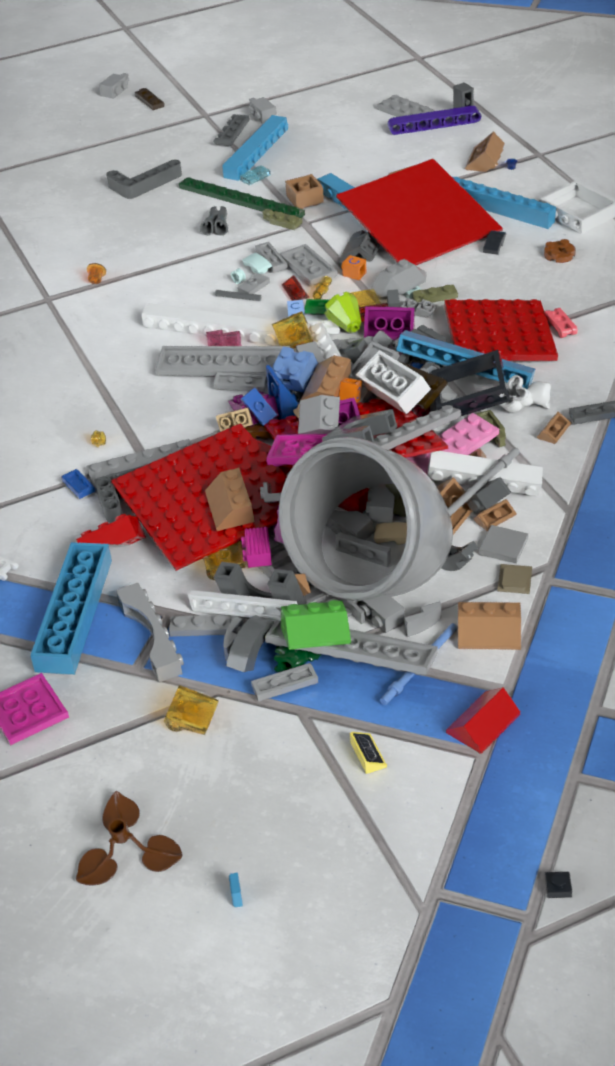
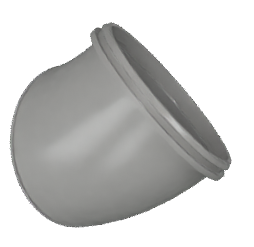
(335, 472)

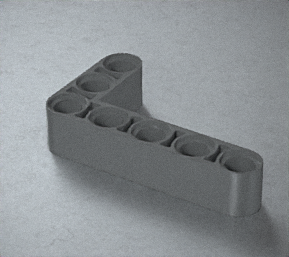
(144, 182)
(109, 496)

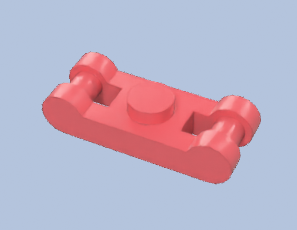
(560, 321)

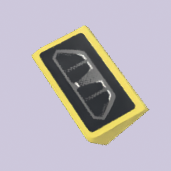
(367, 752)

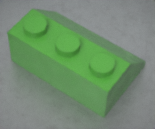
(315, 624)

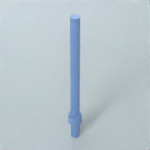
(397, 686)

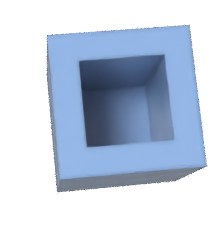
(295, 307)

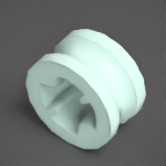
(238, 276)

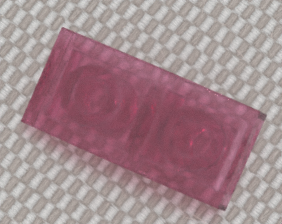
(218, 338)

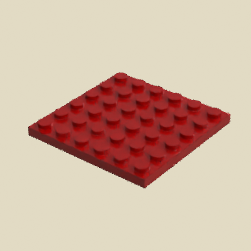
(510, 326)

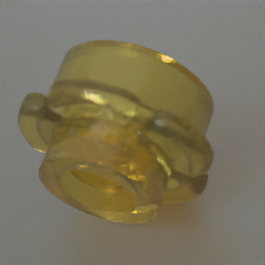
(98, 438)

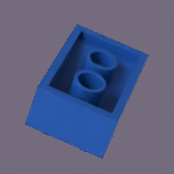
(285, 400)

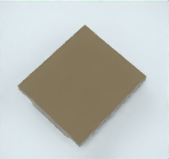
(514, 579)

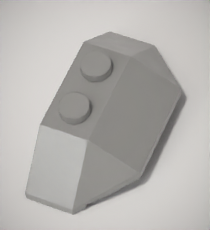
(399, 276)

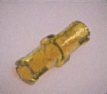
(322, 287)

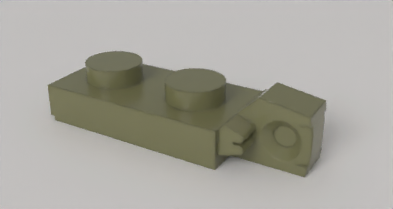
(281, 219)
(436, 294)
(492, 419)

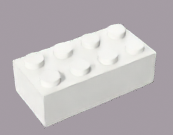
(393, 382)

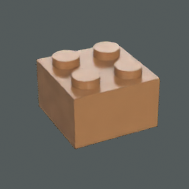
(304, 191)

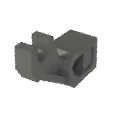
(393, 298)

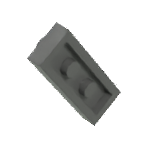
(592, 412)

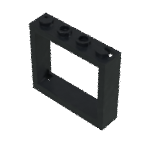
(479, 400)

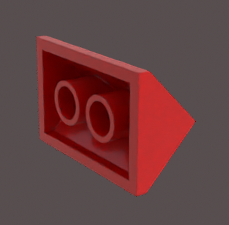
(485, 720)

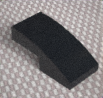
(494, 242)

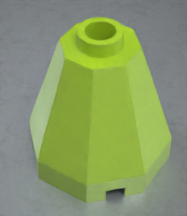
(344, 312)

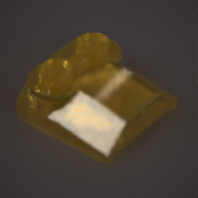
(293, 331)
(230, 554)
(190, 711)

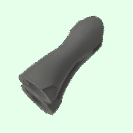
(217, 217)

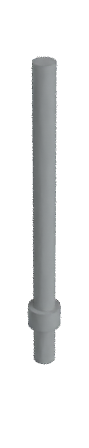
(502, 463)

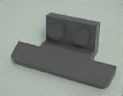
(362, 243)

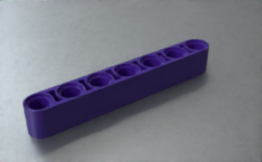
(428, 117)

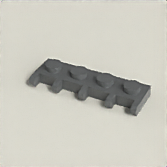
(232, 131)

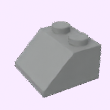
(318, 415)

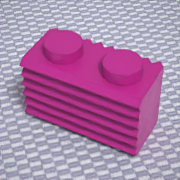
(257, 547)

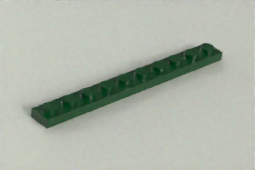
(237, 197)

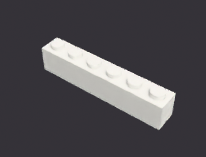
(469, 469)

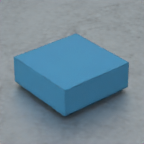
(235, 890)

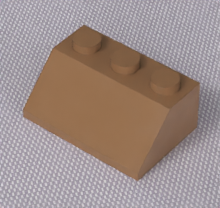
(486, 154)
(328, 377)
(451, 492)
(229, 500)
(489, 625)

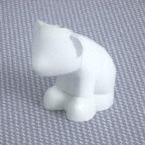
(537, 393)

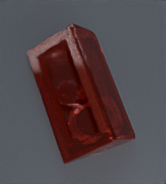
(295, 289)

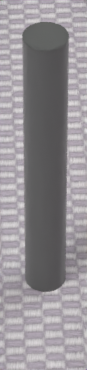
(238, 295)

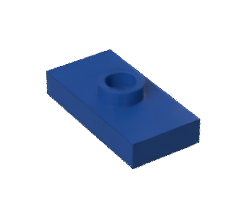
(258, 406)
(78, 483)

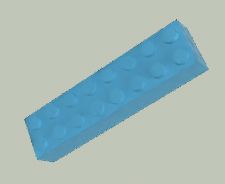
(71, 609)

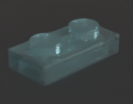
(255, 175)

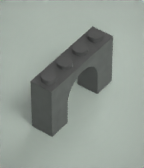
(365, 426)
(282, 584)

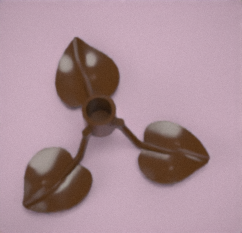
(118, 816)

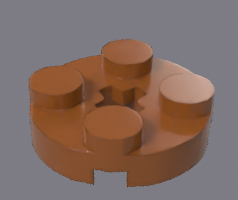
(561, 251)

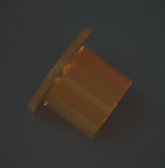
(96, 272)

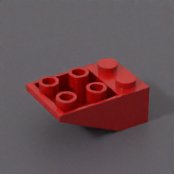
(123, 531)

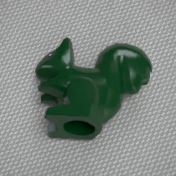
(292, 658)

